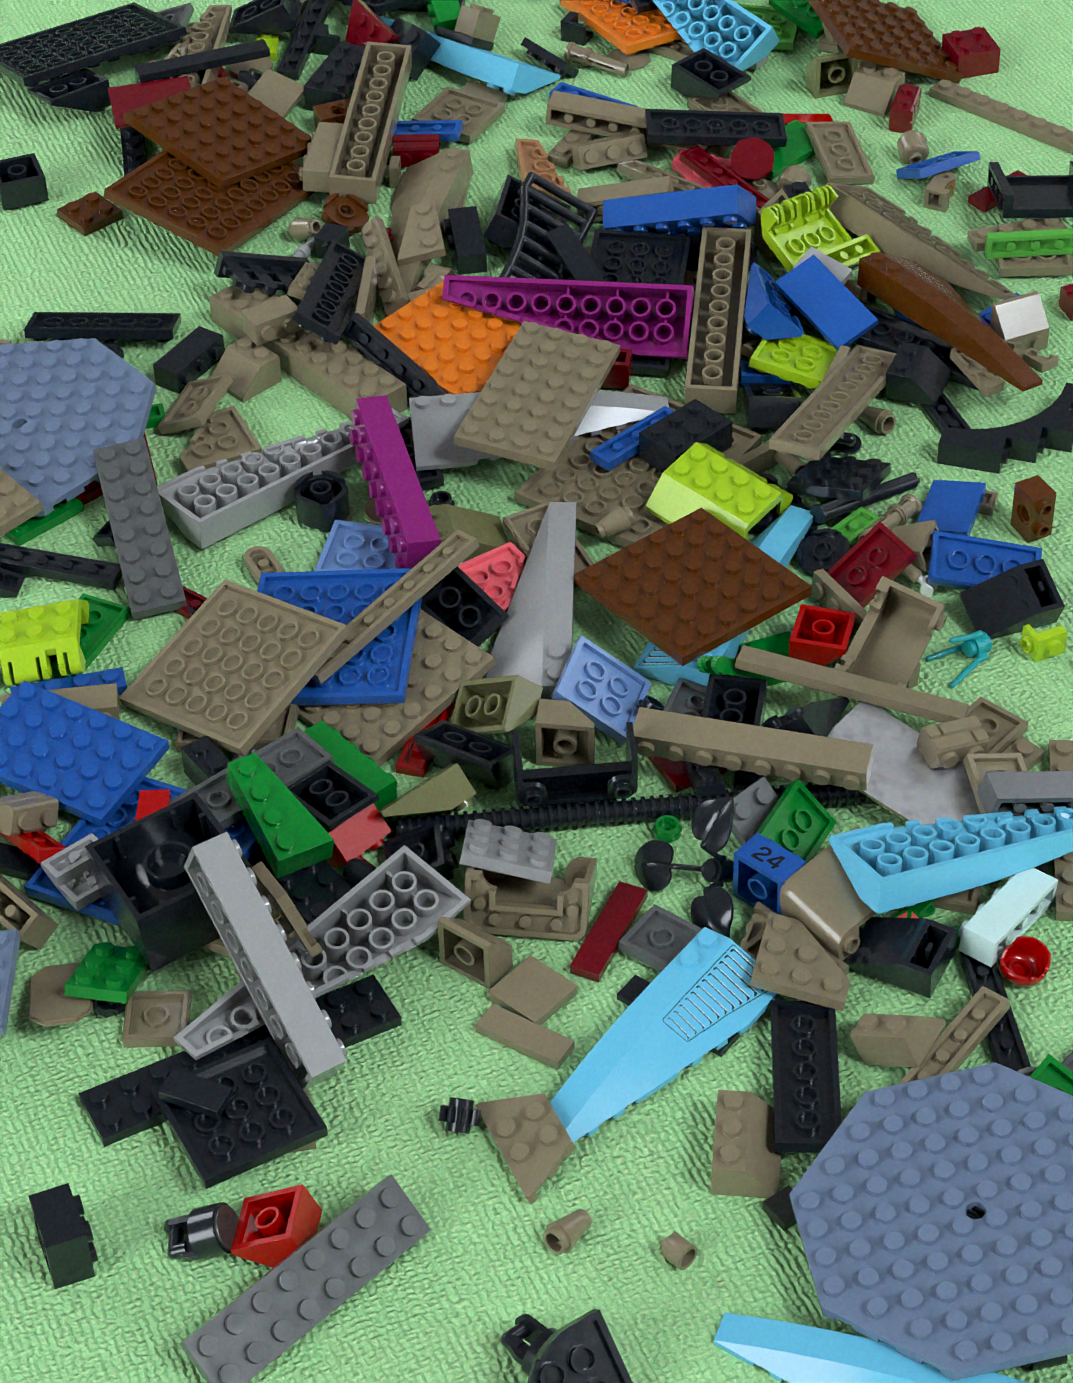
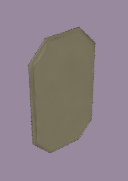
(48, 1001)

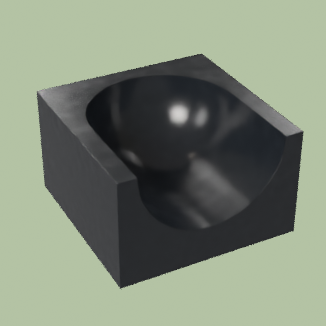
(146, 880)

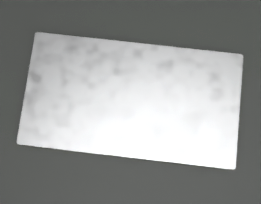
(900, 773)

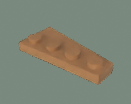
(533, 158)

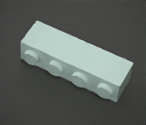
(1007, 915)

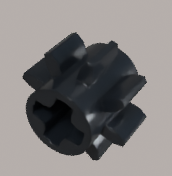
(459, 1115)

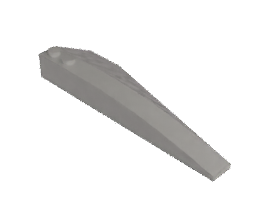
(541, 612)

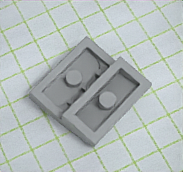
(73, 873)

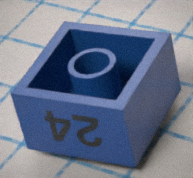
(762, 870)

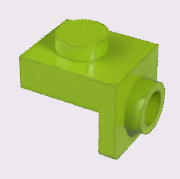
(1043, 644)

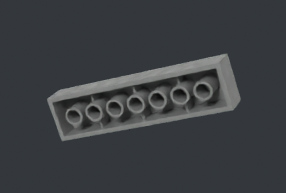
(265, 961)

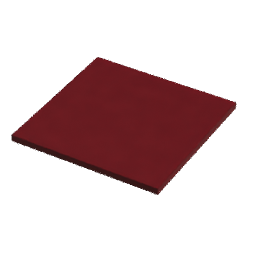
(136, 95)

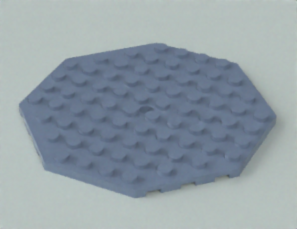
(70, 402)
(893, 1232)

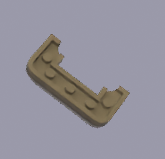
(893, 634)
(826, 903)
(529, 907)

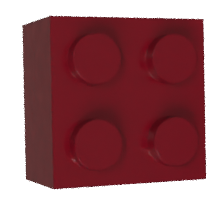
(972, 51)

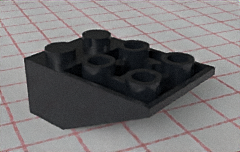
(1014, 600)
(905, 952)

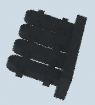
(259, 270)

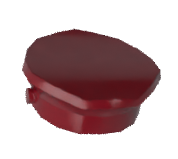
(752, 159)

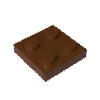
(90, 213)

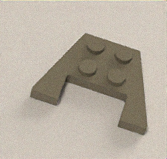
(986, 380)

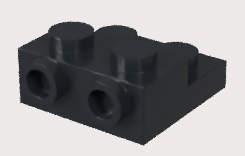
(429, 843)

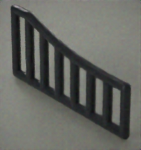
(525, 225)

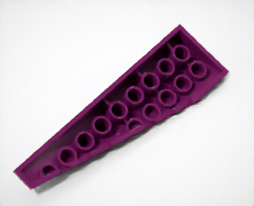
(636, 316)

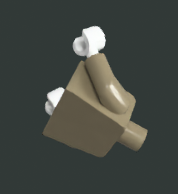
(918, 539)

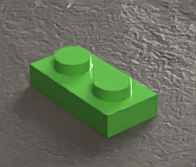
(855, 523)

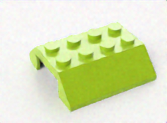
(808, 223)
(718, 486)
(42, 633)

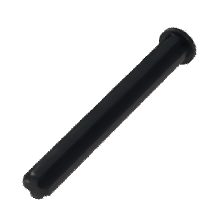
(838, 507)

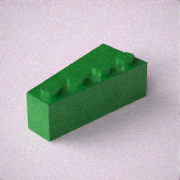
(277, 818)

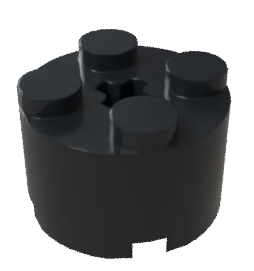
(321, 500)

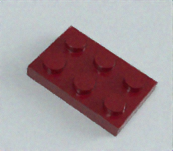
(874, 556)

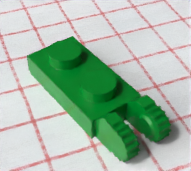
(723, 666)

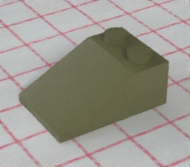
(481, 525)
(440, 792)

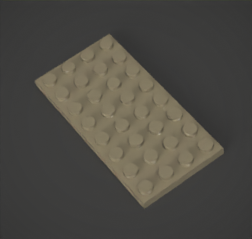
(537, 395)

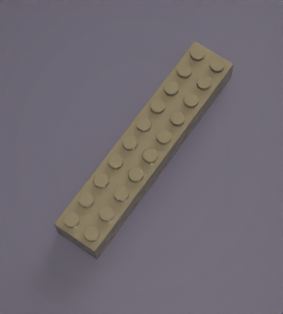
(371, 121)
(718, 318)
(327, 369)

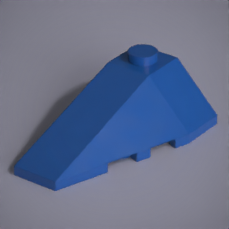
(767, 310)

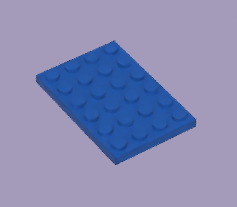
(73, 753)

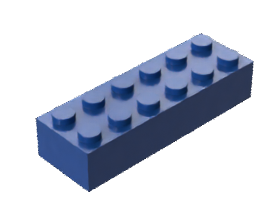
(682, 211)

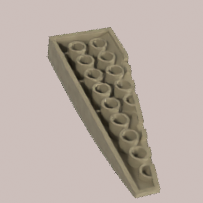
(205, 36)
(435, 178)
(869, 213)

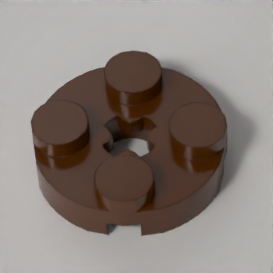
(336, 206)

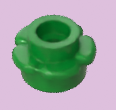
(667, 828)

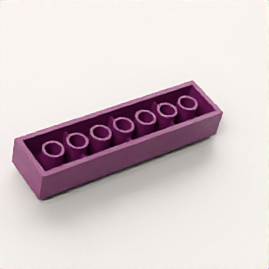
(392, 482)

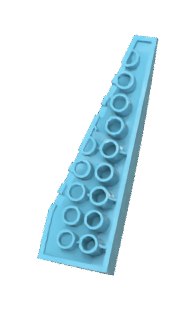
(721, 29)
(929, 861)

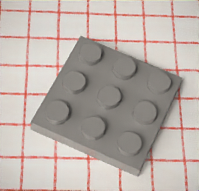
(508, 851)

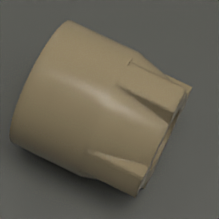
(678, 1250)

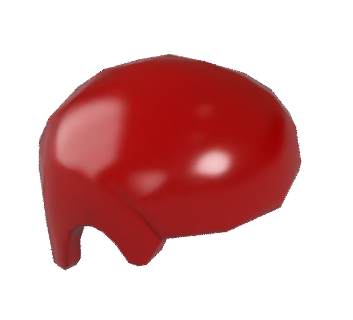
(1025, 961)

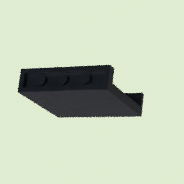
(1031, 195)

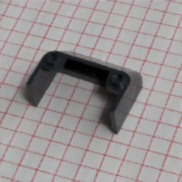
(576, 782)

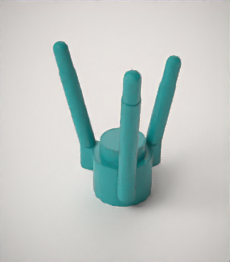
(974, 645)

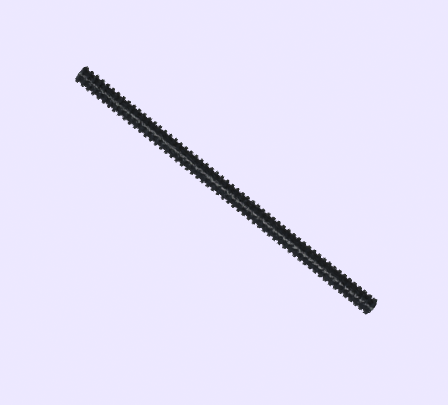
(609, 812)

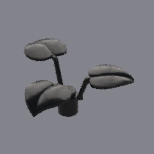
(713, 826)

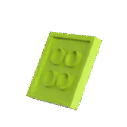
(795, 359)

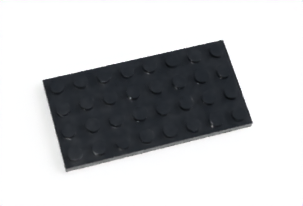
(642, 259)

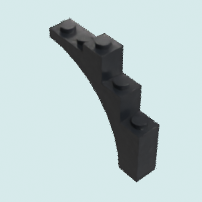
(1019, 441)

